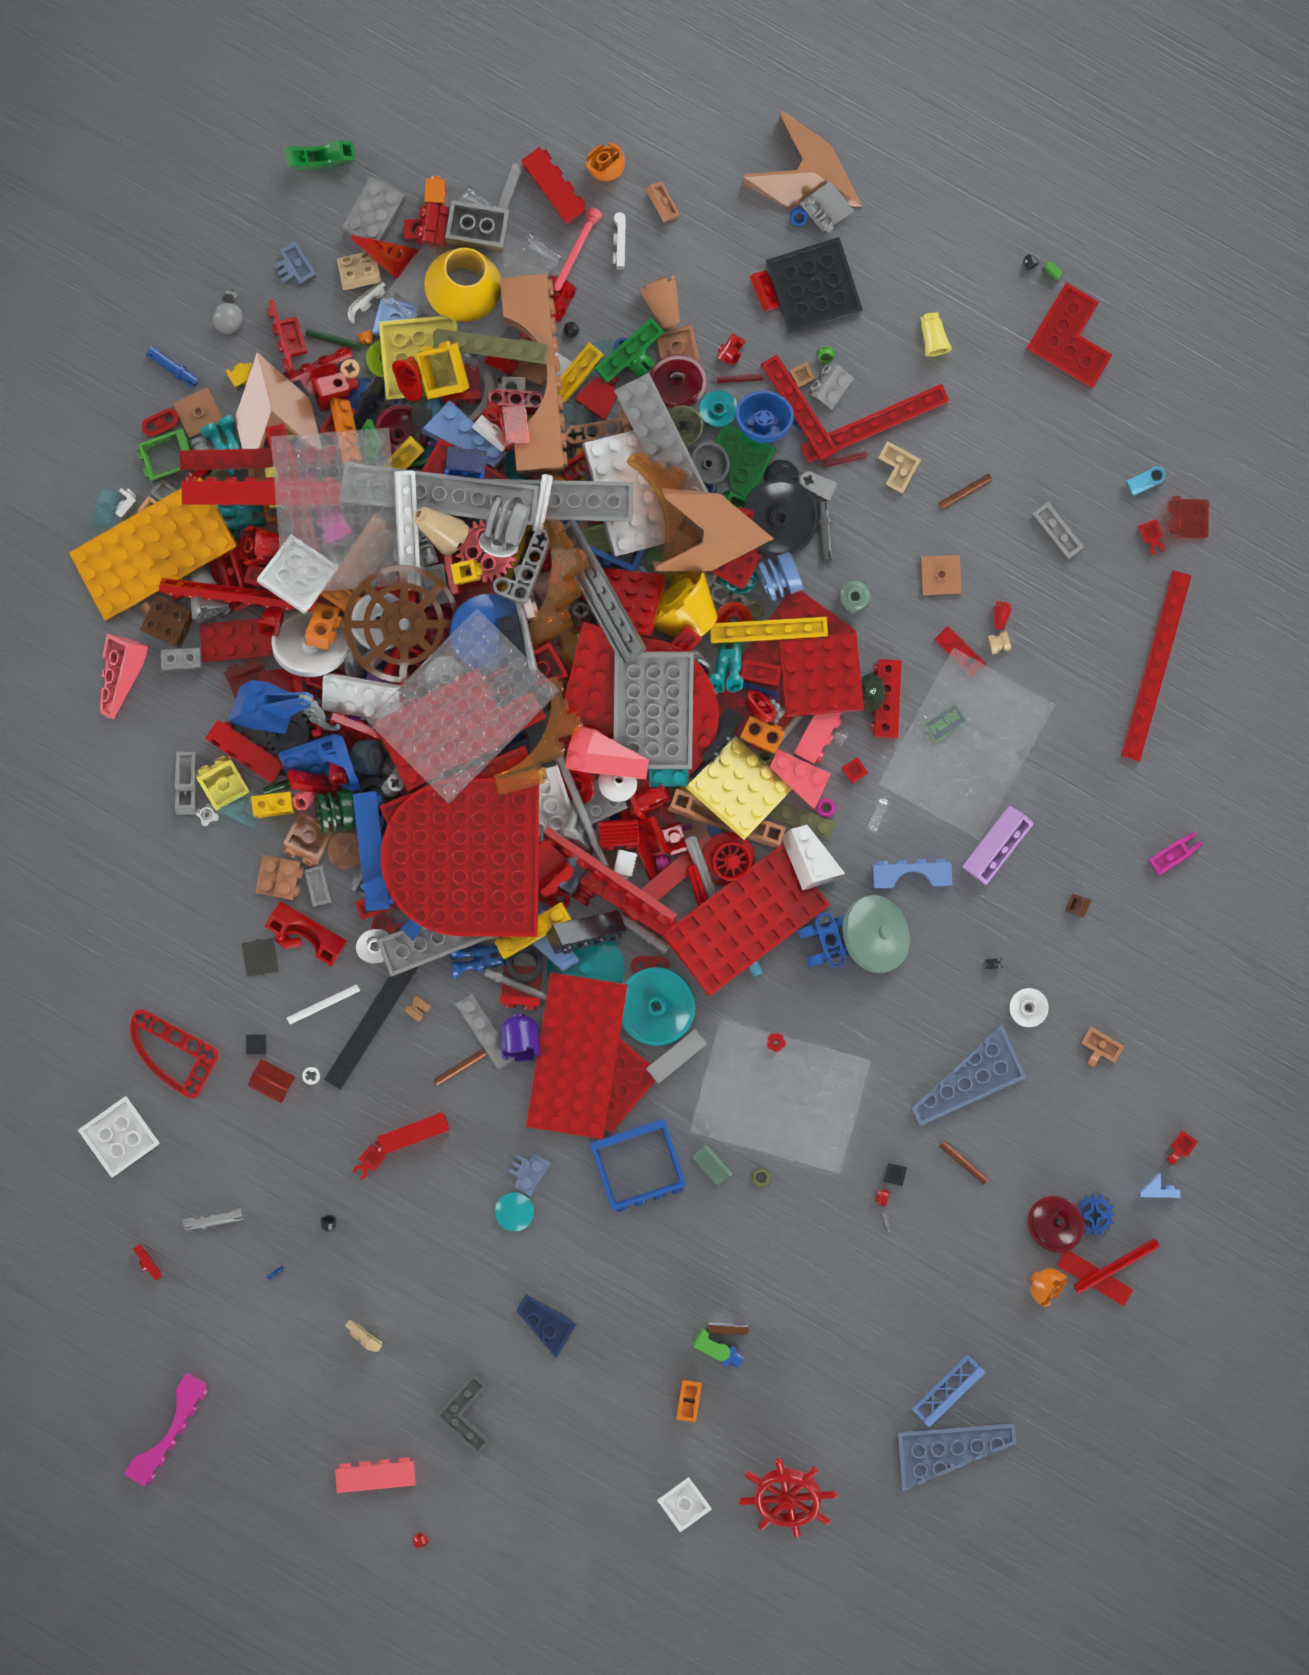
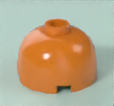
(606, 162)
(1047, 1285)

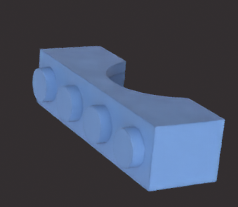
(937, 873)

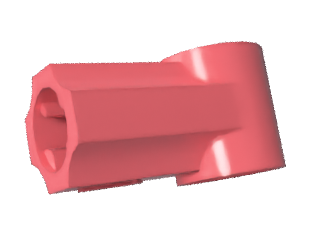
(304, 799)

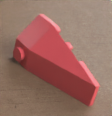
(122, 666)
(598, 754)

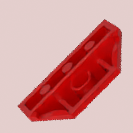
(230, 571)

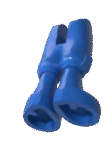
(481, 959)

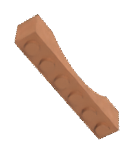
(692, 808)

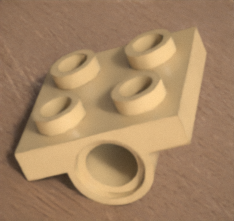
(358, 271)

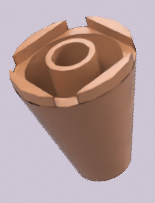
(663, 301)

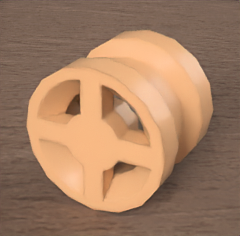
(353, 370)

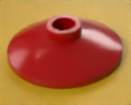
(735, 609)
(583, 784)

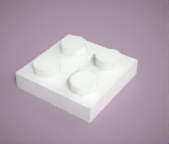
(684, 1504)

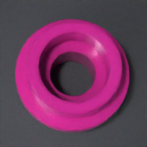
(830, 803)
(662, 862)

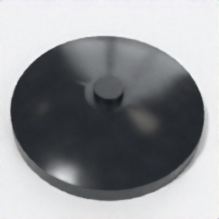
(785, 513)

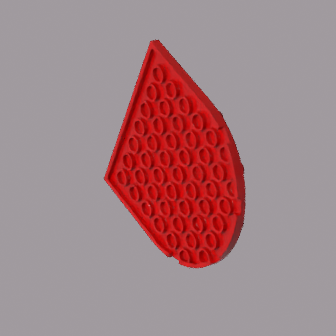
(592, 694)
(466, 861)

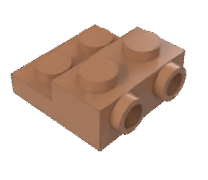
(306, 840)
(279, 878)

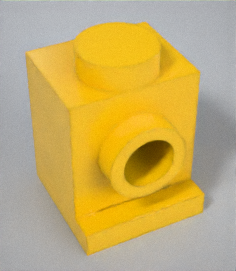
(240, 374)
(460, 569)

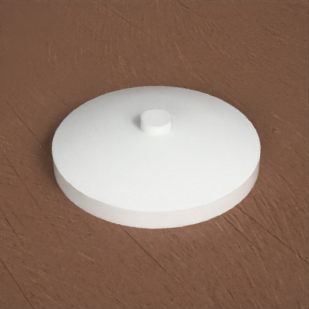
(301, 659)

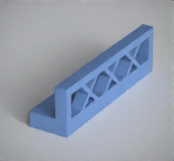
(949, 1399)

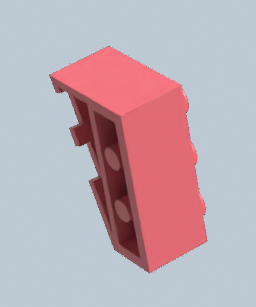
(802, 777)

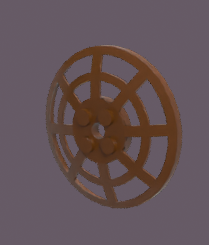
(391, 617)

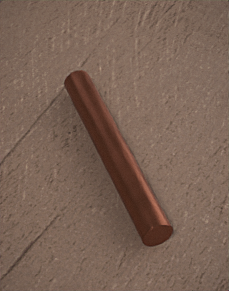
(965, 491)
(459, 1067)
(963, 1162)

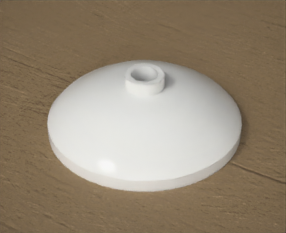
(358, 614)

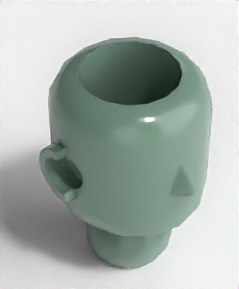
(854, 595)

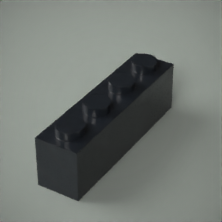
(586, 932)

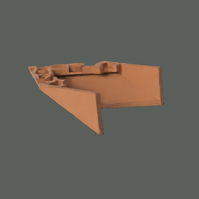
(815, 170)
(271, 401)
(725, 535)

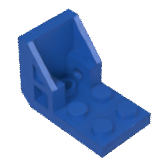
(316, 758)

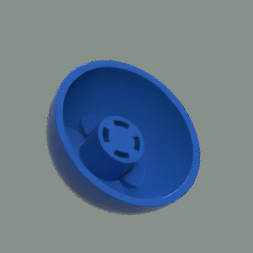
(764, 416)

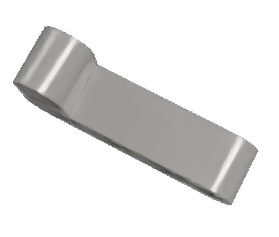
(527, 565)

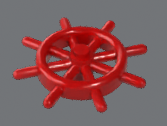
(788, 1497)

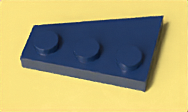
(546, 1323)

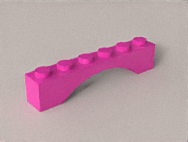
(187, 1393)

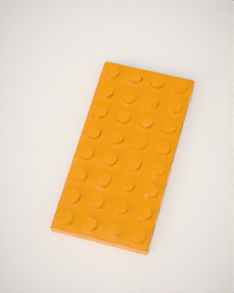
(151, 545)

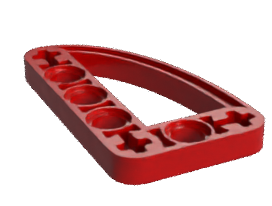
(182, 1044)

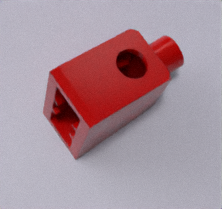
(333, 386)
(598, 397)

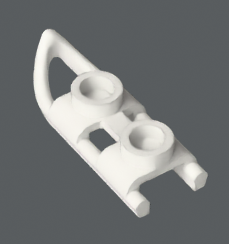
(362, 302)

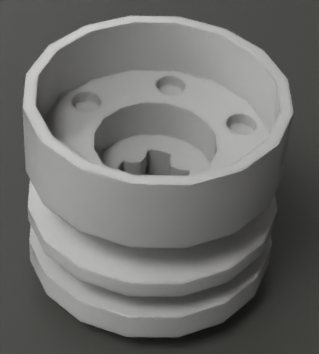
(507, 521)

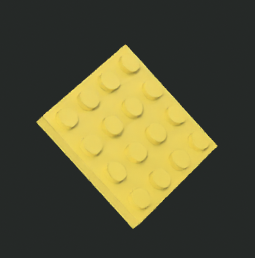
(404, 339)
(739, 788)

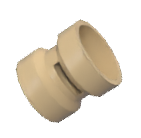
(1000, 642)

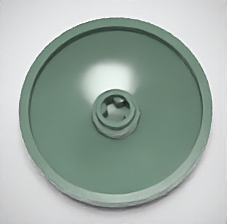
(876, 934)

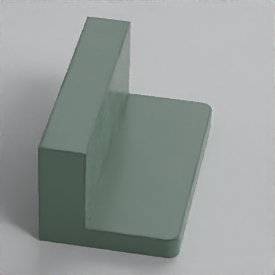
(712, 1165)

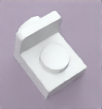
(126, 506)

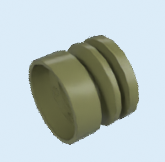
(694, 419)

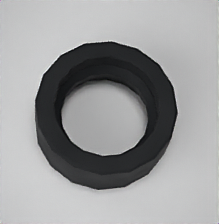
(526, 978)

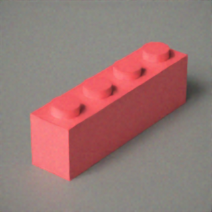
(816, 736)
(375, 1476)

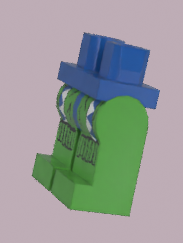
(717, 1349)

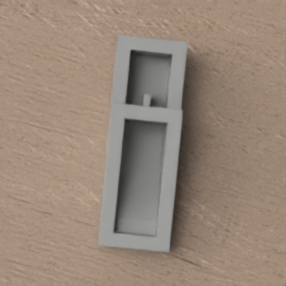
(185, 783)
(676, 1056)

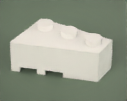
(810, 858)

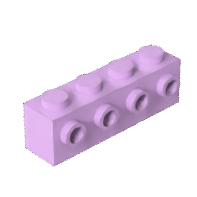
(994, 847)

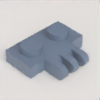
(294, 264)
(529, 1172)

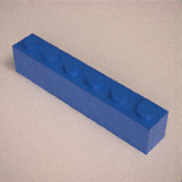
(370, 838)

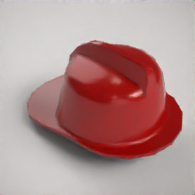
(408, 378)

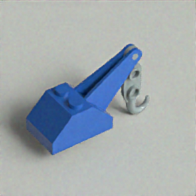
(270, 708)

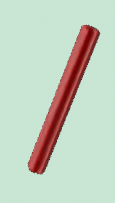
(1116, 1266)

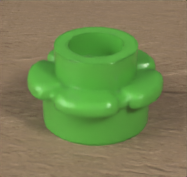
(825, 354)

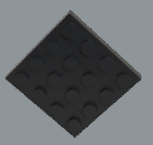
(814, 285)

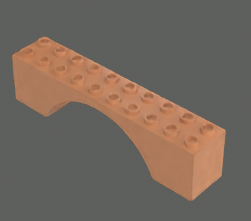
(530, 310)

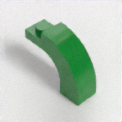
(320, 157)

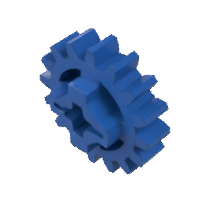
(1102, 1214)

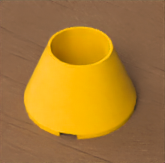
(461, 301)
(686, 603)

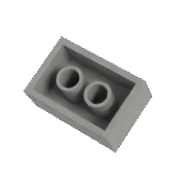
(374, 210)
(477, 226)

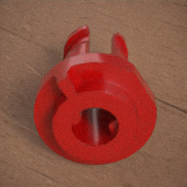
(648, 800)

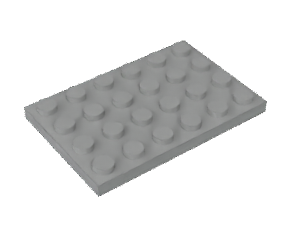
(655, 707)

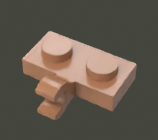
(1102, 1046)

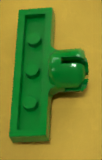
(631, 353)

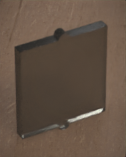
(260, 957)

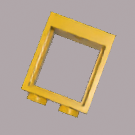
(424, 364)
(279, 802)

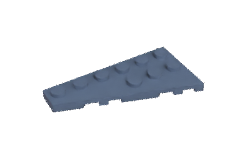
(981, 1073)
(939, 1451)

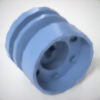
(780, 576)

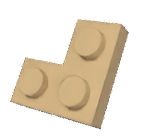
(903, 464)

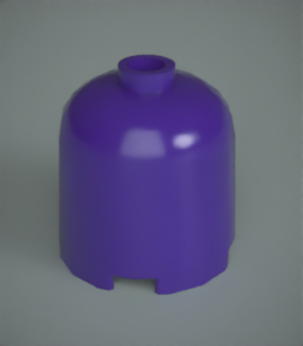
(519, 1038)

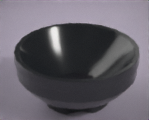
(785, 465)

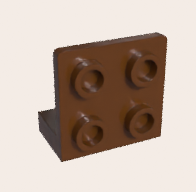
(167, 622)

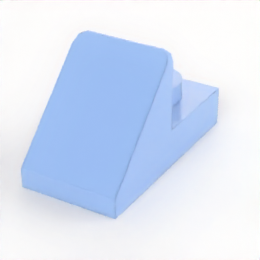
(1153, 1189)

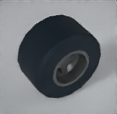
(368, 757)

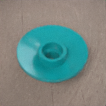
(718, 400)

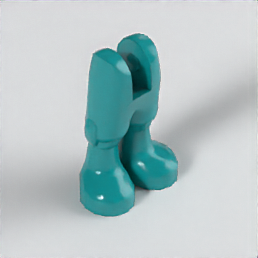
(226, 426)
(242, 516)
(728, 660)

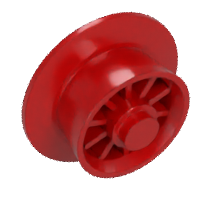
(728, 857)

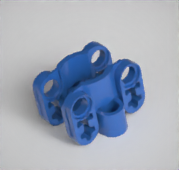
(823, 930)

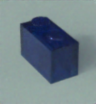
(465, 462)

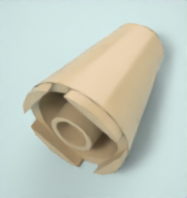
(441, 529)

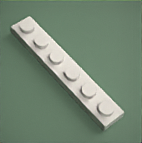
(406, 528)

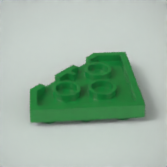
(746, 459)

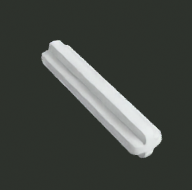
(542, 502)

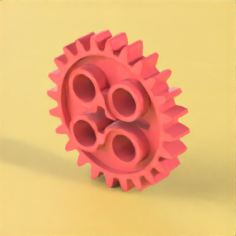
(471, 542)

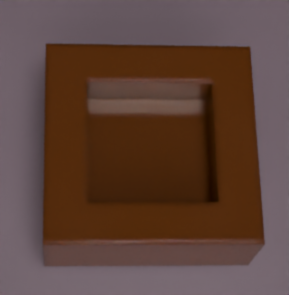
(1078, 905)

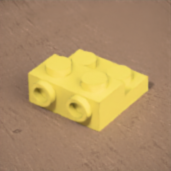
(222, 782)

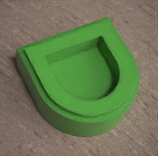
(1052, 270)

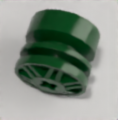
(336, 811)

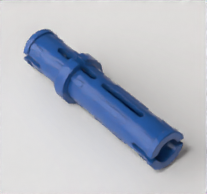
(179, 371)

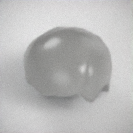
(227, 318)

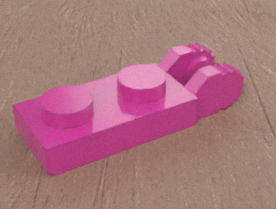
(1173, 854)

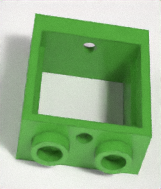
(143, 454)

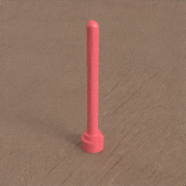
(592, 216)

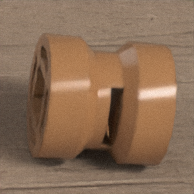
(417, 1013)

